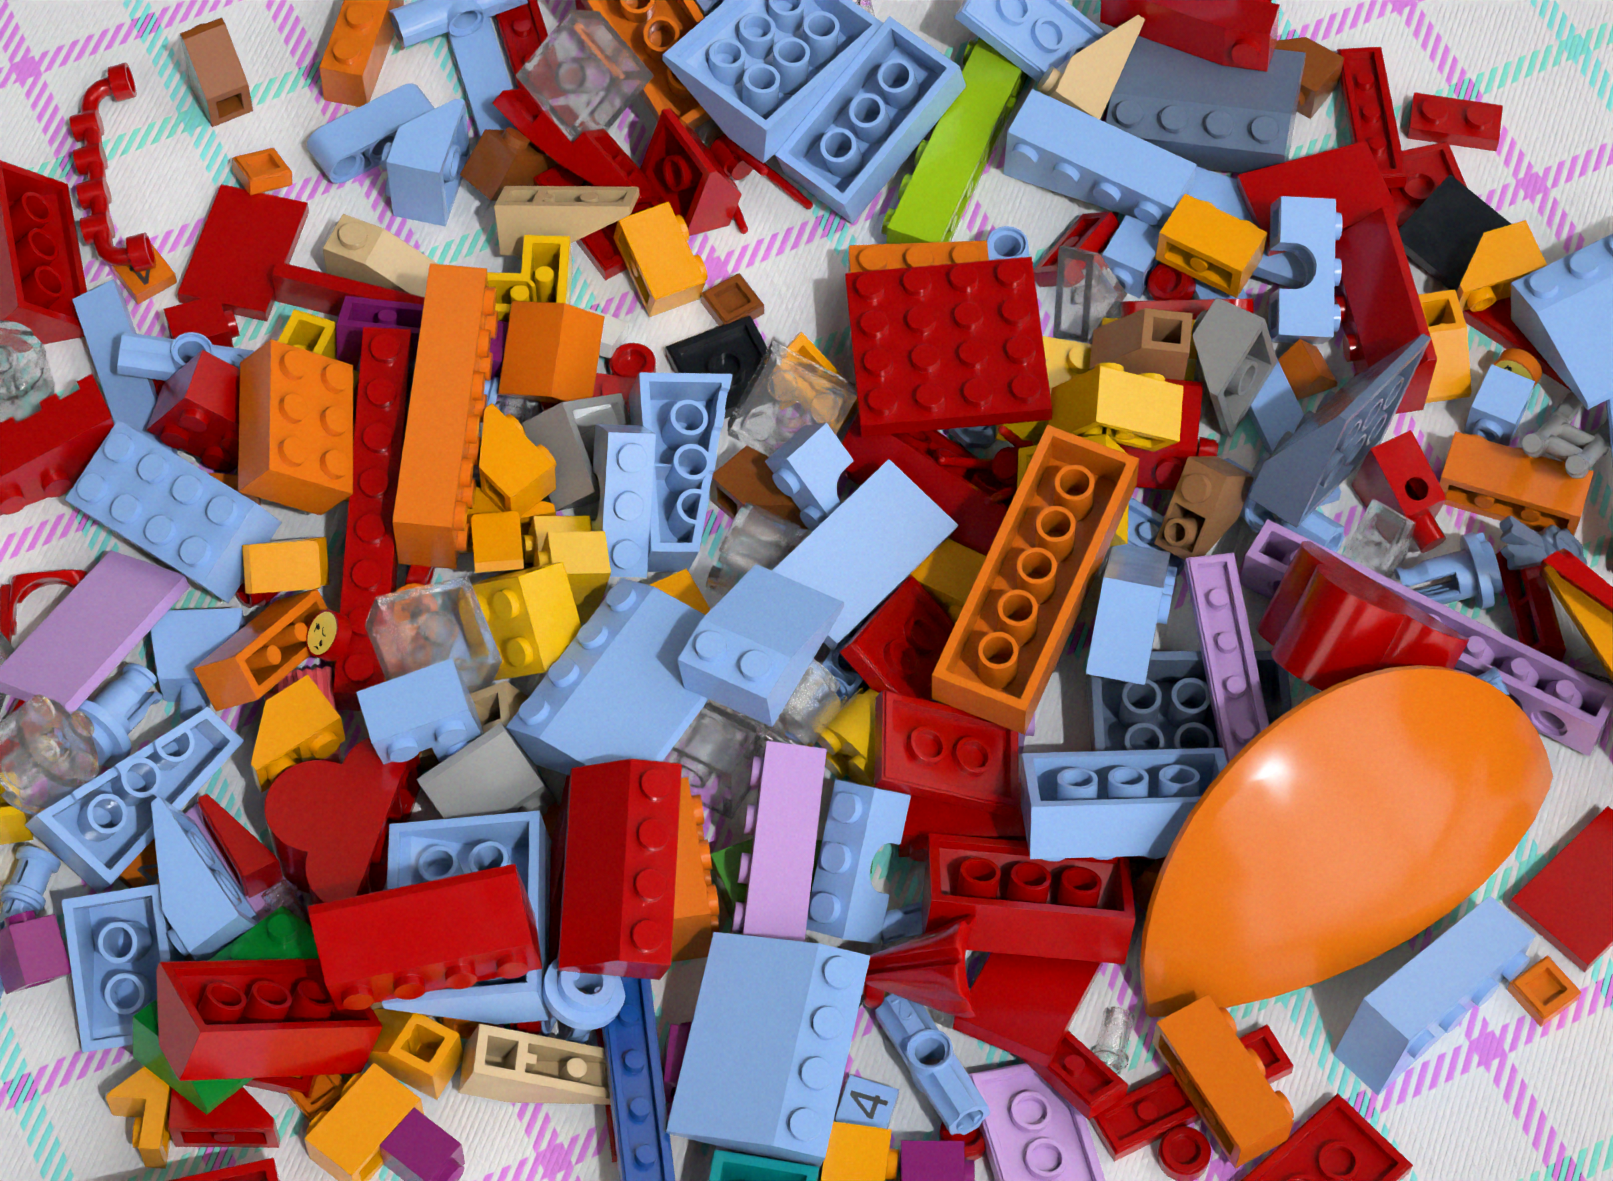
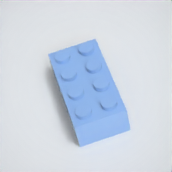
(871, 119)
(171, 510)
(1111, 800)

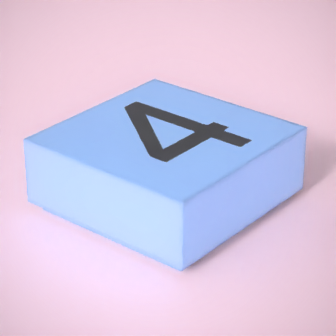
(867, 1103)

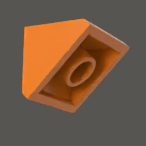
(550, 352)

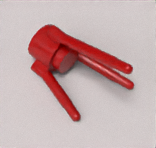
(740, 163)
(1003, 465)

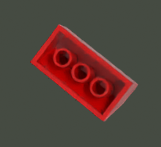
(39, 255)
(1381, 301)
(954, 489)
(620, 869)
(1028, 904)
(426, 937)
(257, 1021)

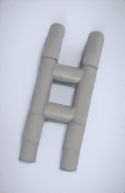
(1567, 442)

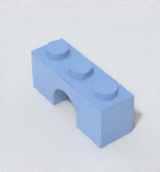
(1308, 231)
(809, 471)
(625, 477)
(855, 829)

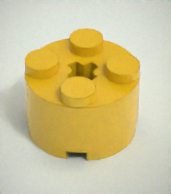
(852, 739)

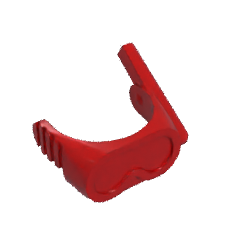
(22, 586)

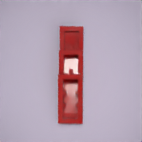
(591, 156)

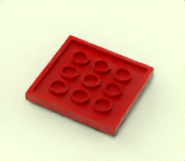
(947, 346)

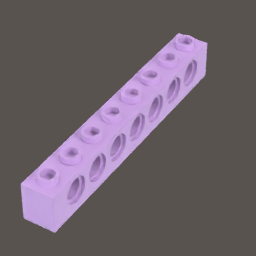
(1551, 694)

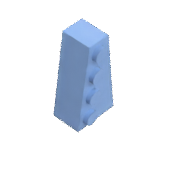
(1094, 161)
(687, 421)
(1131, 603)
(111, 817)
(1433, 994)

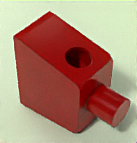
(1405, 482)

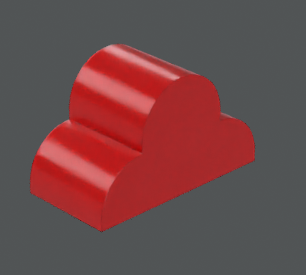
(1342, 624)
(335, 820)

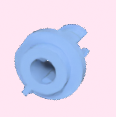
(1472, 573)
(119, 711)
(577, 1009)

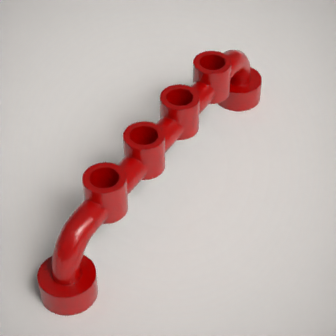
(92, 161)

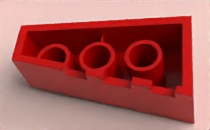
(51, 447)

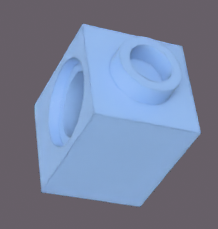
(1133, 254)
(1499, 405)

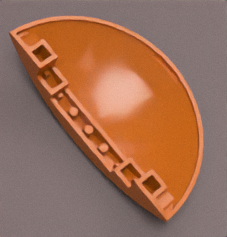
(1341, 836)

